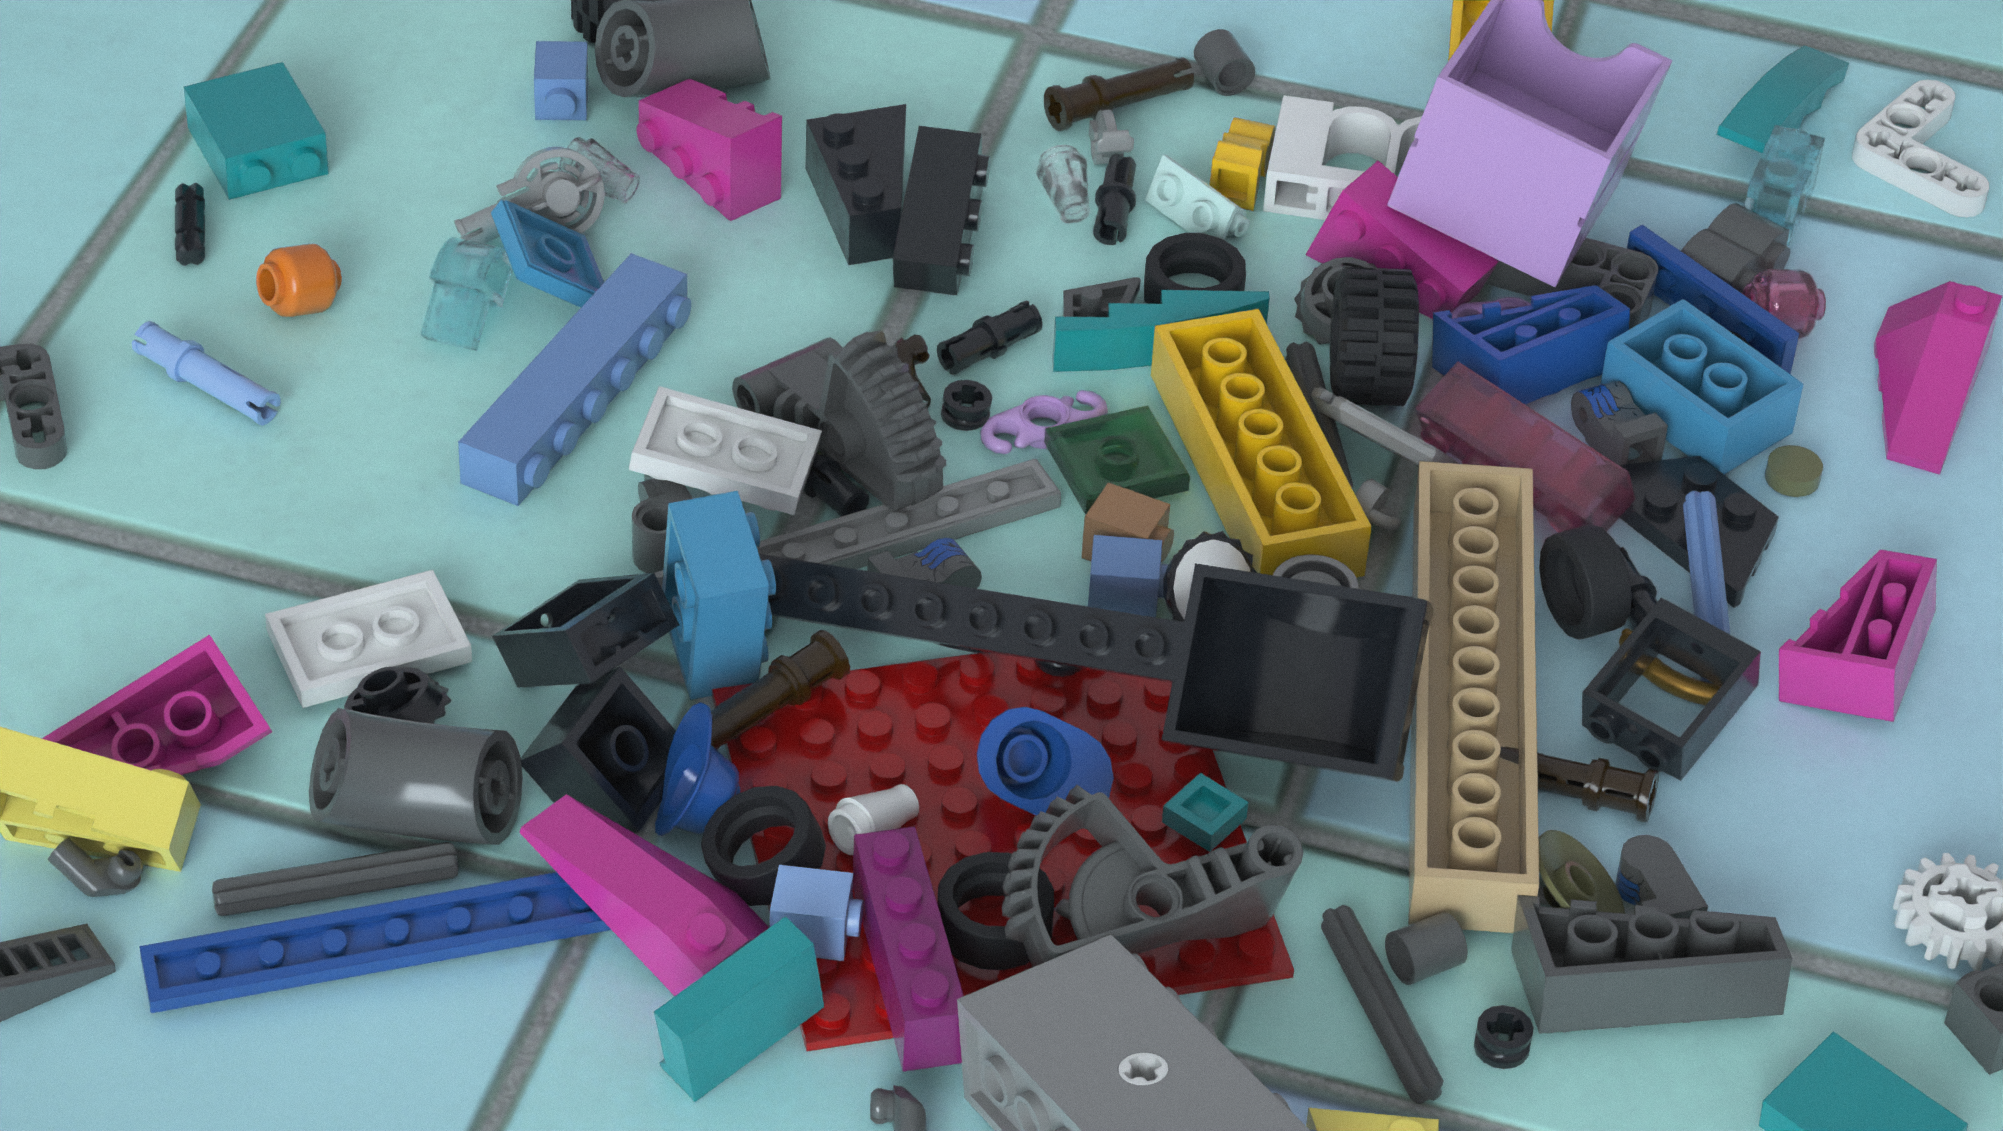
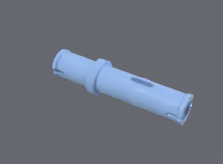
(188, 363)

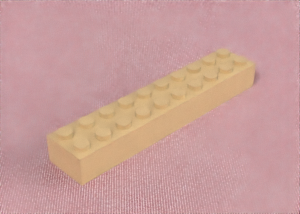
(1475, 693)

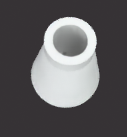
(871, 813)

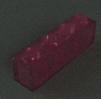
(1494, 429)

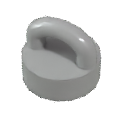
(1372, 499)

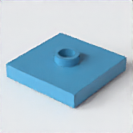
(547, 254)

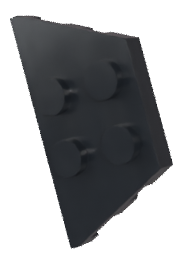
(1658, 515)

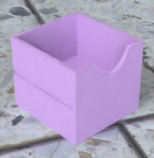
(1525, 139)

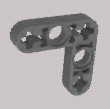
(26, 379)

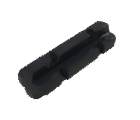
(190, 224)

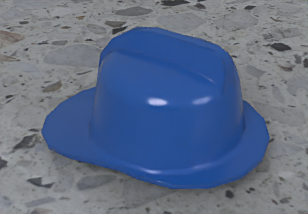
(1036, 757)
(695, 776)

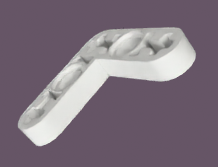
(1892, 150)

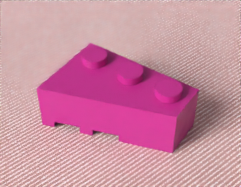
(715, 145)
(1373, 232)
(1866, 643)

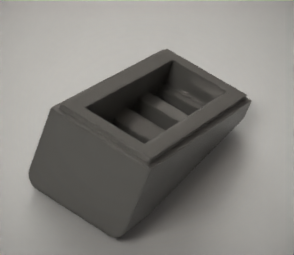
(27, 989)

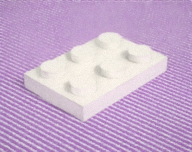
(725, 450)
(347, 636)

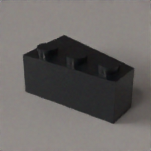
(858, 177)
(940, 211)

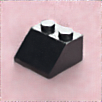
(604, 750)

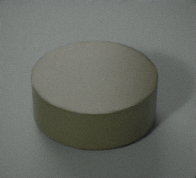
(1793, 471)

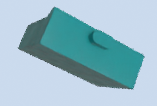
(739, 1009)
(1850, 1091)

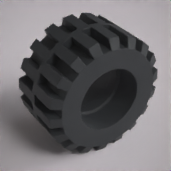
(1374, 335)

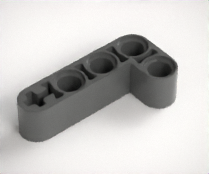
(1616, 270)

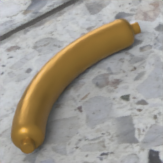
(1676, 682)

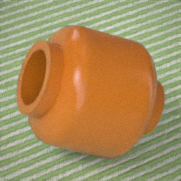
(298, 280)

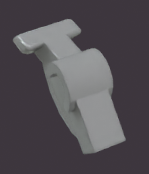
(1107, 139)

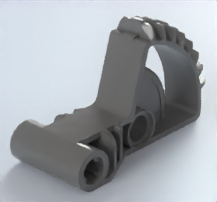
(863, 406)
(1196, 898)

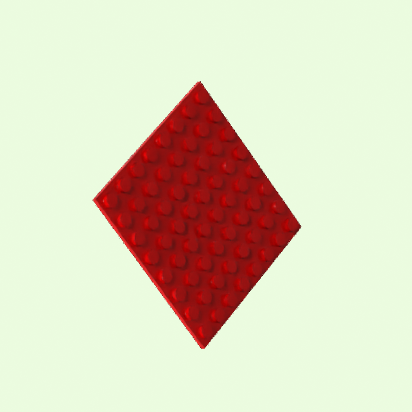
(923, 731)

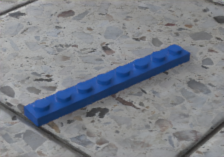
(363, 941)

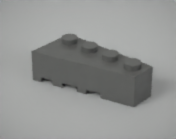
(1646, 966)

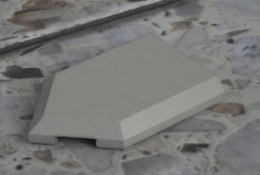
(1377, 429)

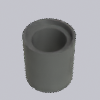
(1224, 62)
(1426, 948)

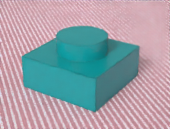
(1205, 812)

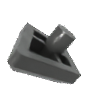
(1094, 299)

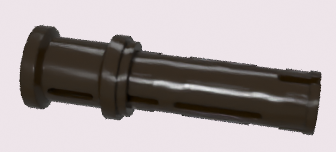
(1096, 93)
(787, 682)
(1595, 783)

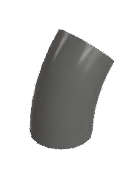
(665, 42)
(416, 778)

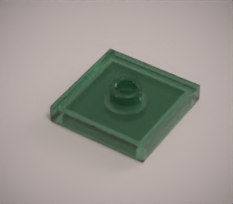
(1116, 449)

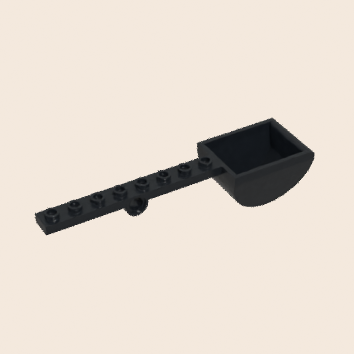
(1252, 669)

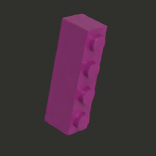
(908, 947)

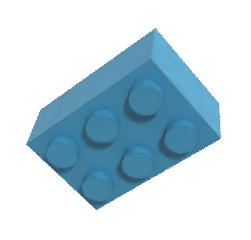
(1704, 385)
(717, 592)

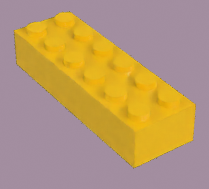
(1257, 442)

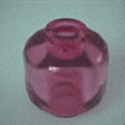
(1789, 296)

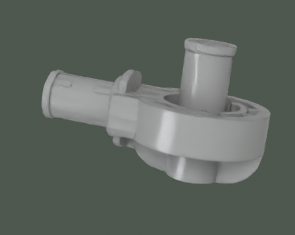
(546, 194)

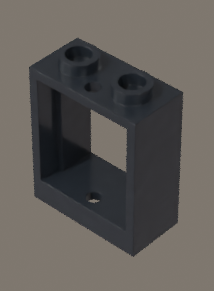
(588, 630)
(1691, 644)

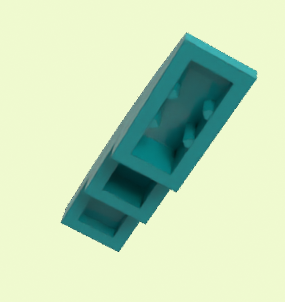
(1783, 97)
(1127, 332)

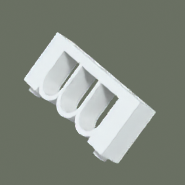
(1312, 135)

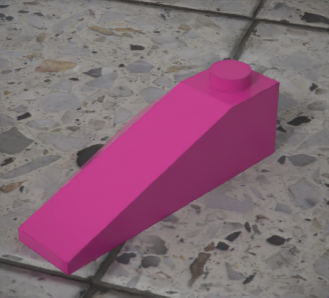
(1928, 367)
(172, 718)
(651, 900)

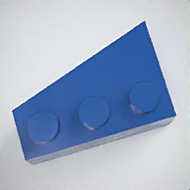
(1535, 346)

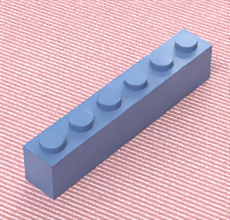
(573, 380)

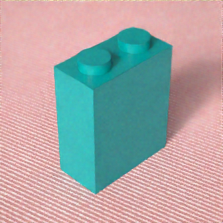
(256, 130)

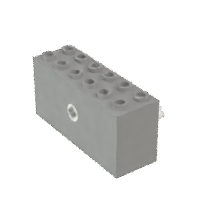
(1104, 1050)

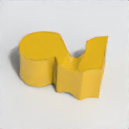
(1242, 160)

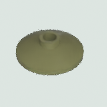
(1574, 874)

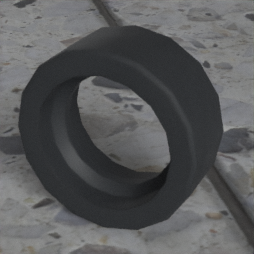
(1192, 254)
(1585, 581)
(752, 813)
(972, 941)

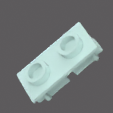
(1194, 203)

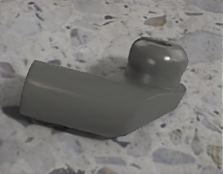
(97, 876)
(897, 1107)

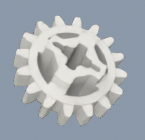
(1953, 910)

